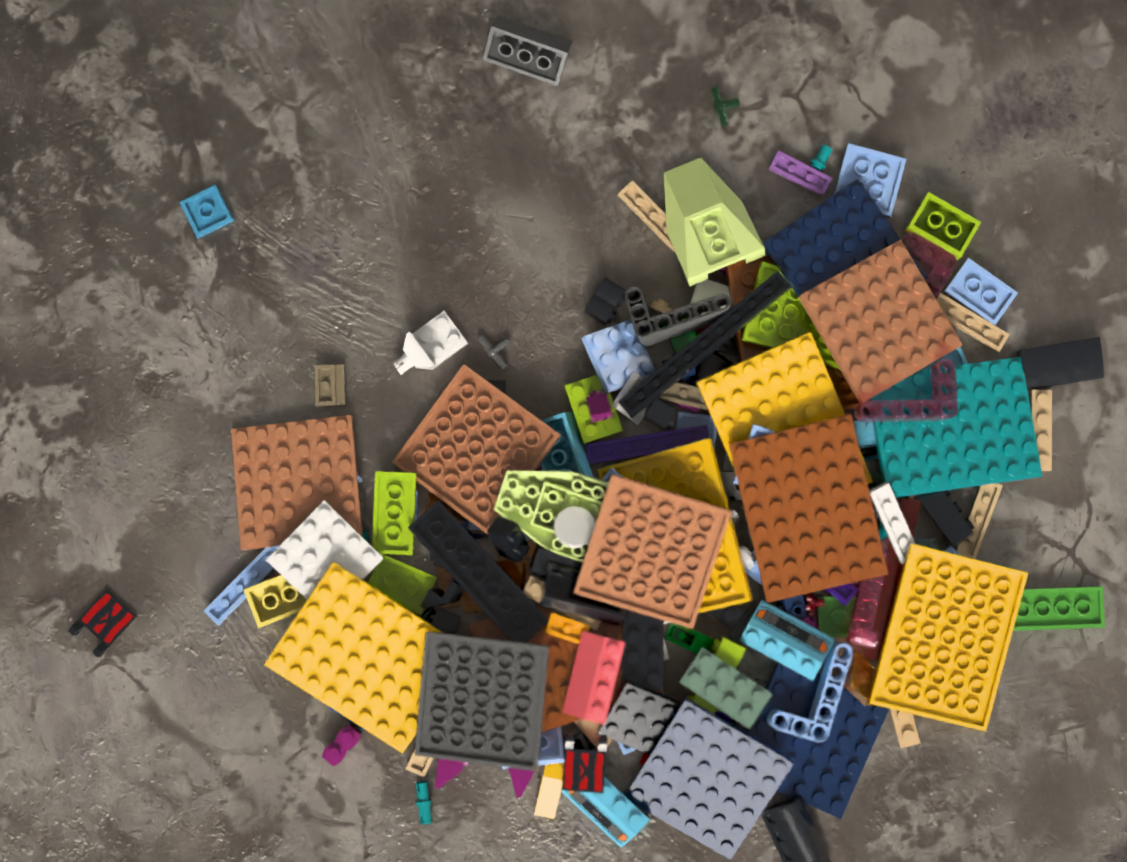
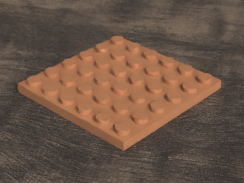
(880, 321)
(470, 445)
(289, 472)
(652, 551)

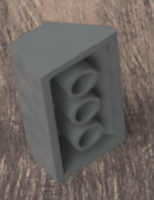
(527, 50)

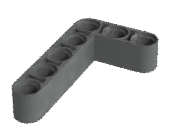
(672, 318)

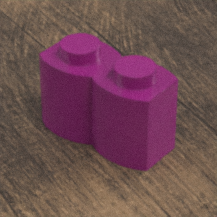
(338, 749)

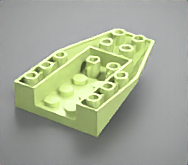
(707, 222)
(539, 496)

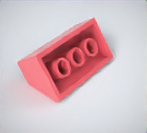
(593, 677)

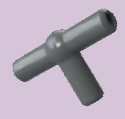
(492, 351)

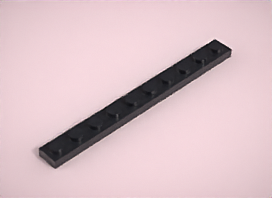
(704, 344)

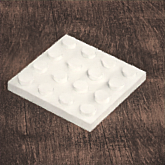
(314, 547)

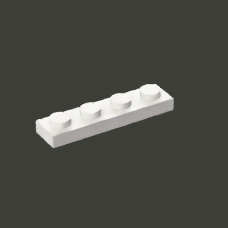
(892, 519)

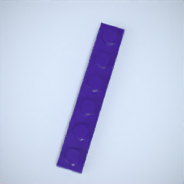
(644, 444)

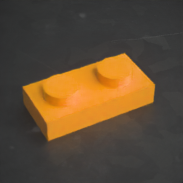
(565, 628)

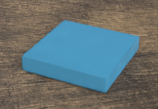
(206, 211)

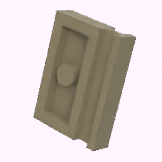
(329, 385)

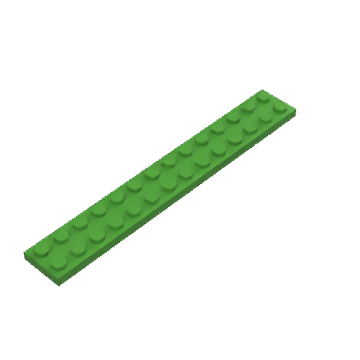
(1037, 610)

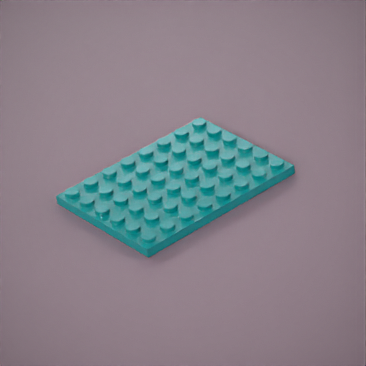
(979, 446)

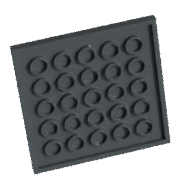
(482, 700)

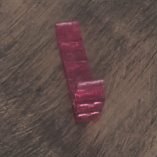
(934, 263)
(915, 407)
(864, 611)

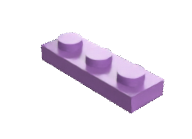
(800, 173)

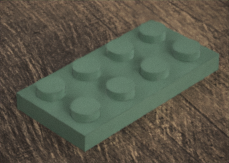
(725, 688)

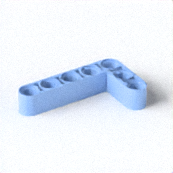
(820, 699)

